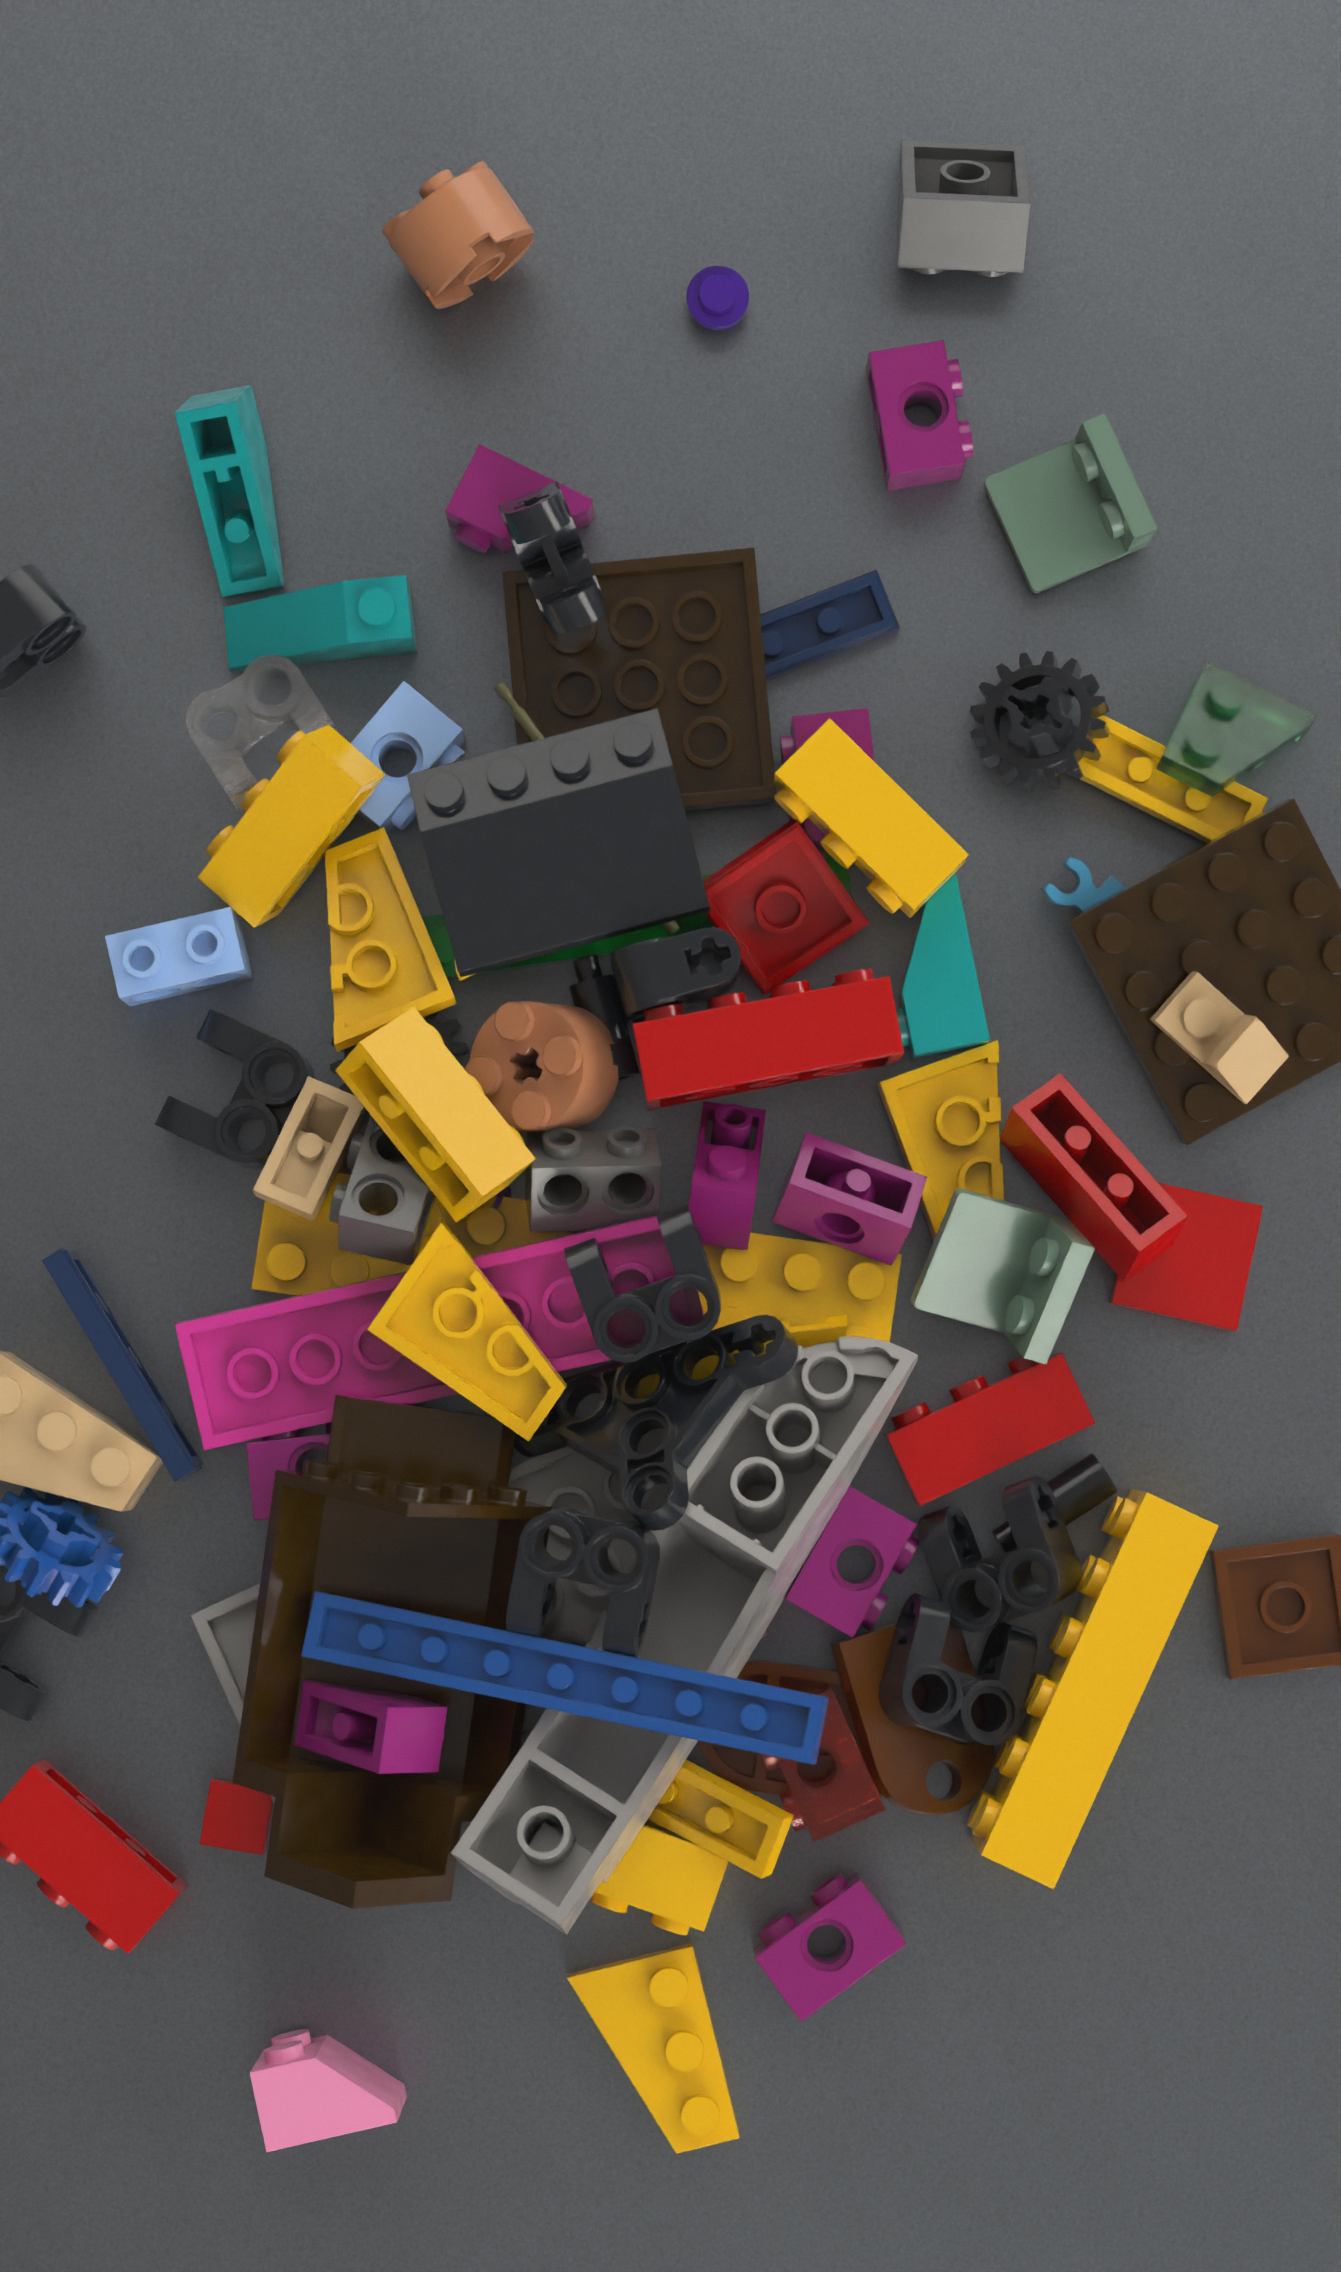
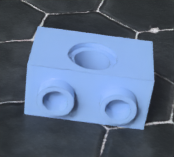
(409, 724)

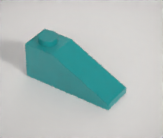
(233, 488)
(324, 623)
(940, 987)

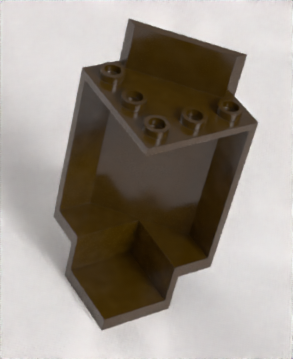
(411, 1520)

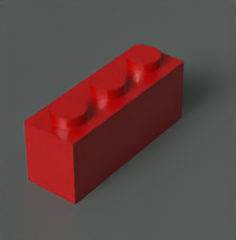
(1092, 1177)
(986, 1426)
(85, 1858)

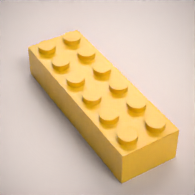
(1090, 1685)

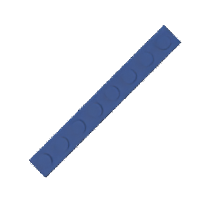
(566, 1677)

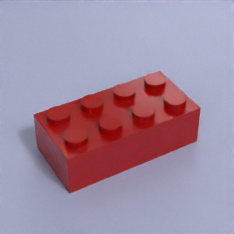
(767, 1041)

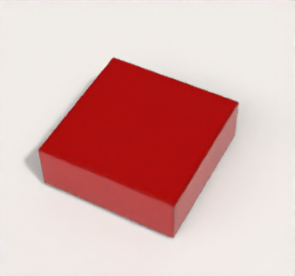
(236, 1817)

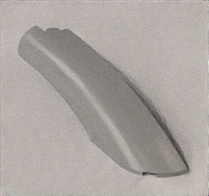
(723, 1571)

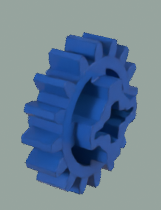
(56, 1548)

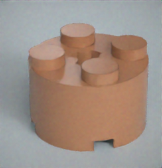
(459, 234)
(544, 1065)

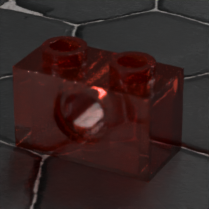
(844, 1795)

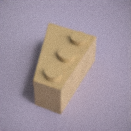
(67, 1445)

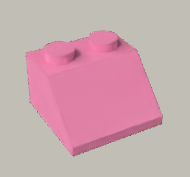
(320, 2091)

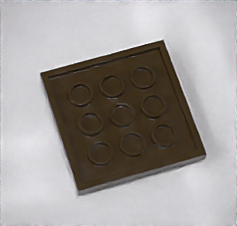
(673, 640)
(1259, 925)

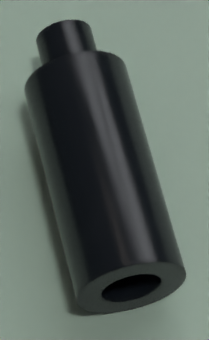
(600, 997)
(1076, 1493)

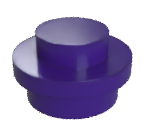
(717, 297)

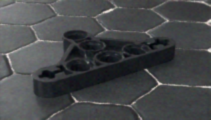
(679, 1405)

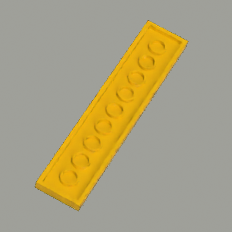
(773, 1277)

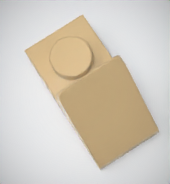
(1220, 1036)
(310, 1149)

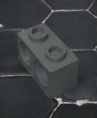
(380, 1186)
(593, 1189)

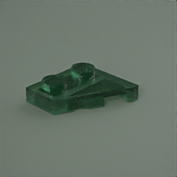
(1228, 731)

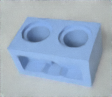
(179, 956)

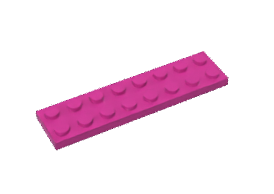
(288, 1358)

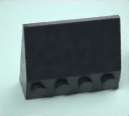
(558, 842)

